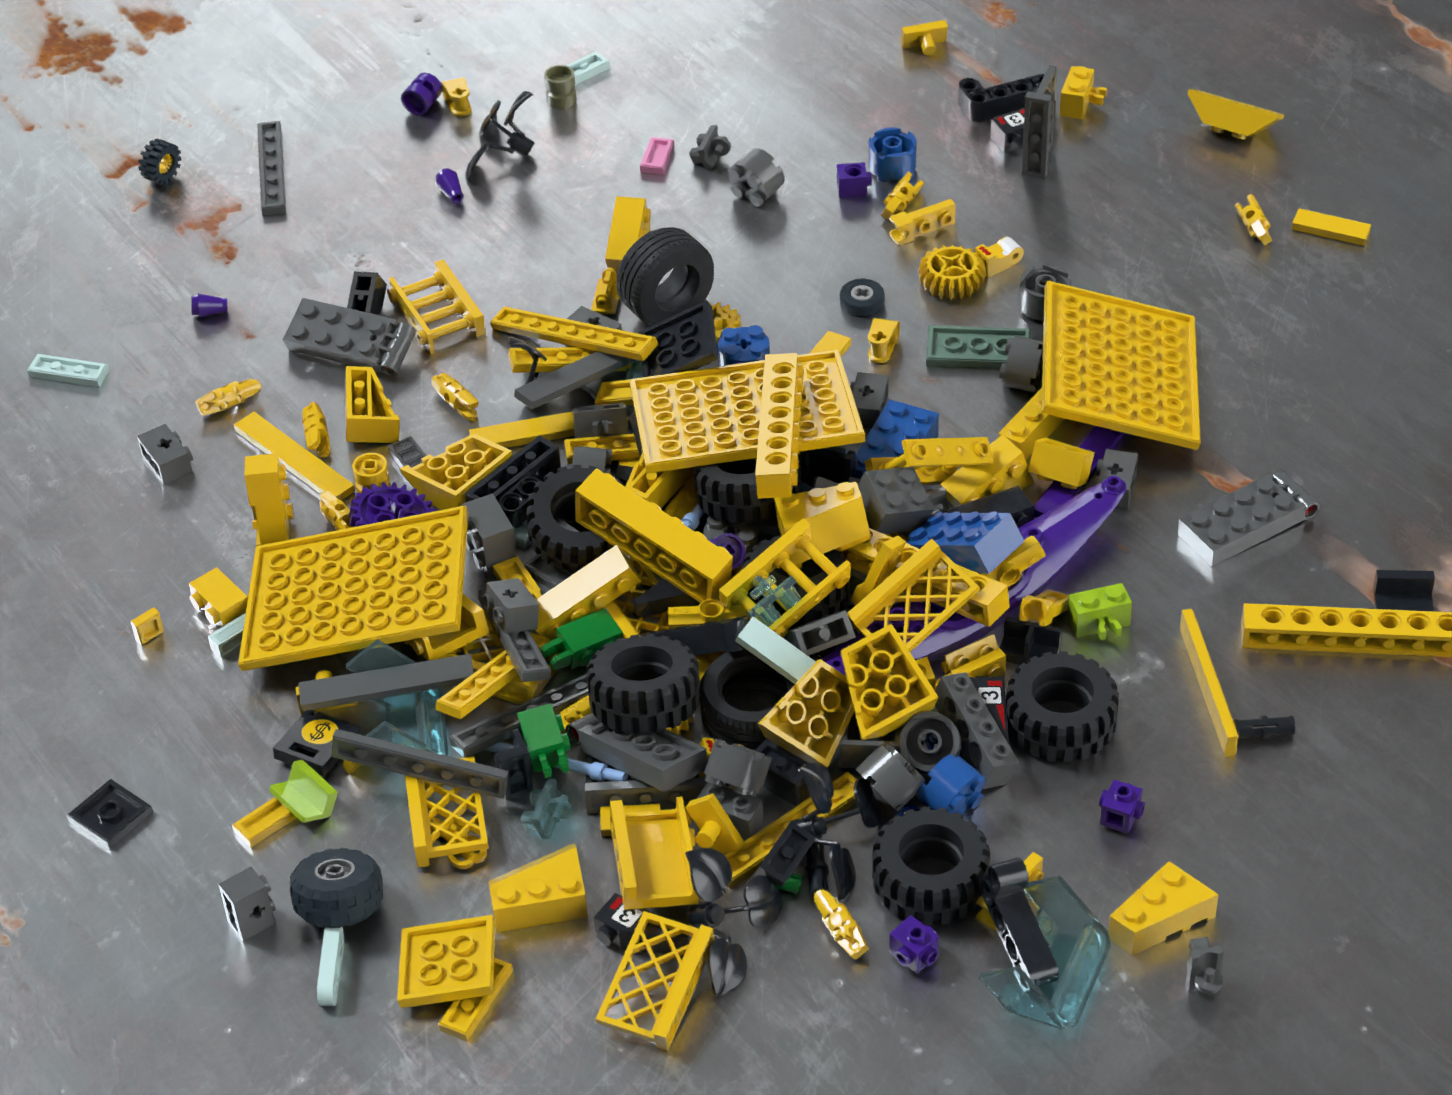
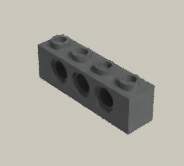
(981, 737)

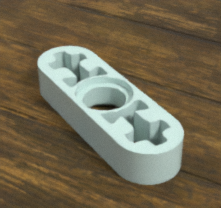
(330, 966)

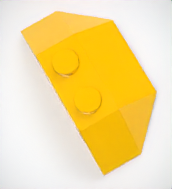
(1232, 115)

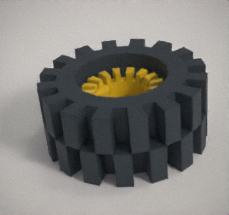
(159, 161)

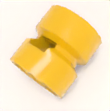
(370, 469)

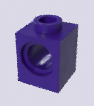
(852, 180)

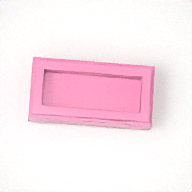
(657, 156)

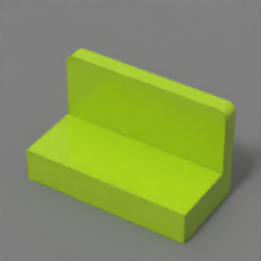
(305, 793)

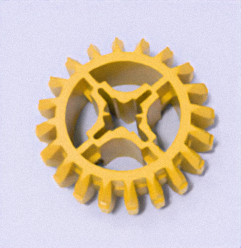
(952, 272)

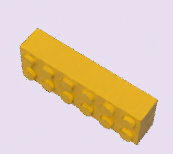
(652, 536)

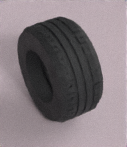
(650, 261)

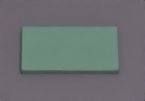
(969, 346)

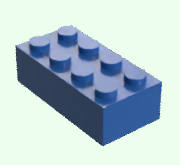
(895, 424)
(971, 539)

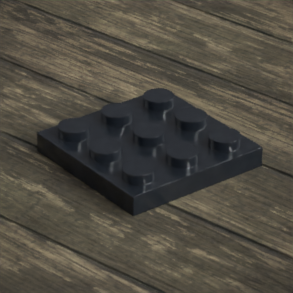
(683, 340)

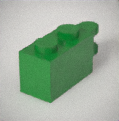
(581, 640)
(544, 740)

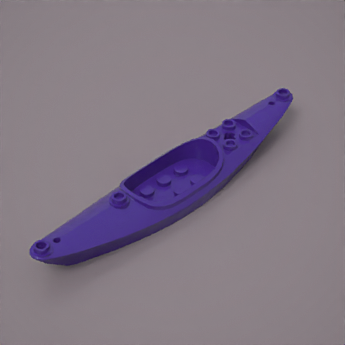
(1061, 536)

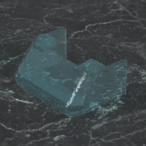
(411, 716)
(1078, 947)

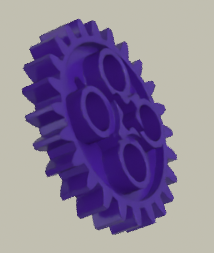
(375, 504)

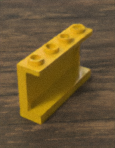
(472, 627)
(653, 856)

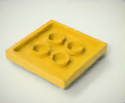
(446, 961)

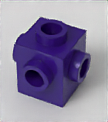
(1121, 806)
(914, 944)

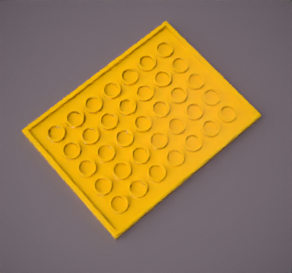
(1120, 365)
(716, 412)
(355, 587)

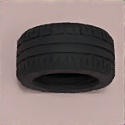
(727, 677)

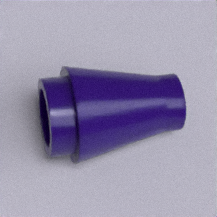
(449, 184)
(207, 305)

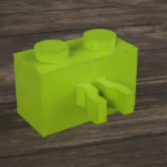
(1099, 611)

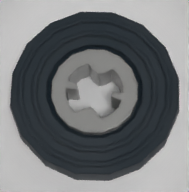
(862, 297)

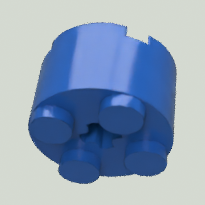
(892, 154)
(742, 345)
(952, 786)

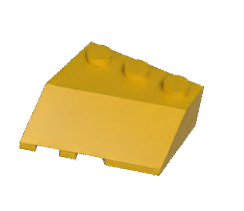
(456, 471)
(834, 516)
(885, 683)
(811, 715)
(540, 892)

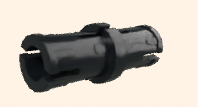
(1283, 725)
(816, 870)

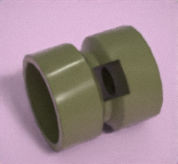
(560, 86)

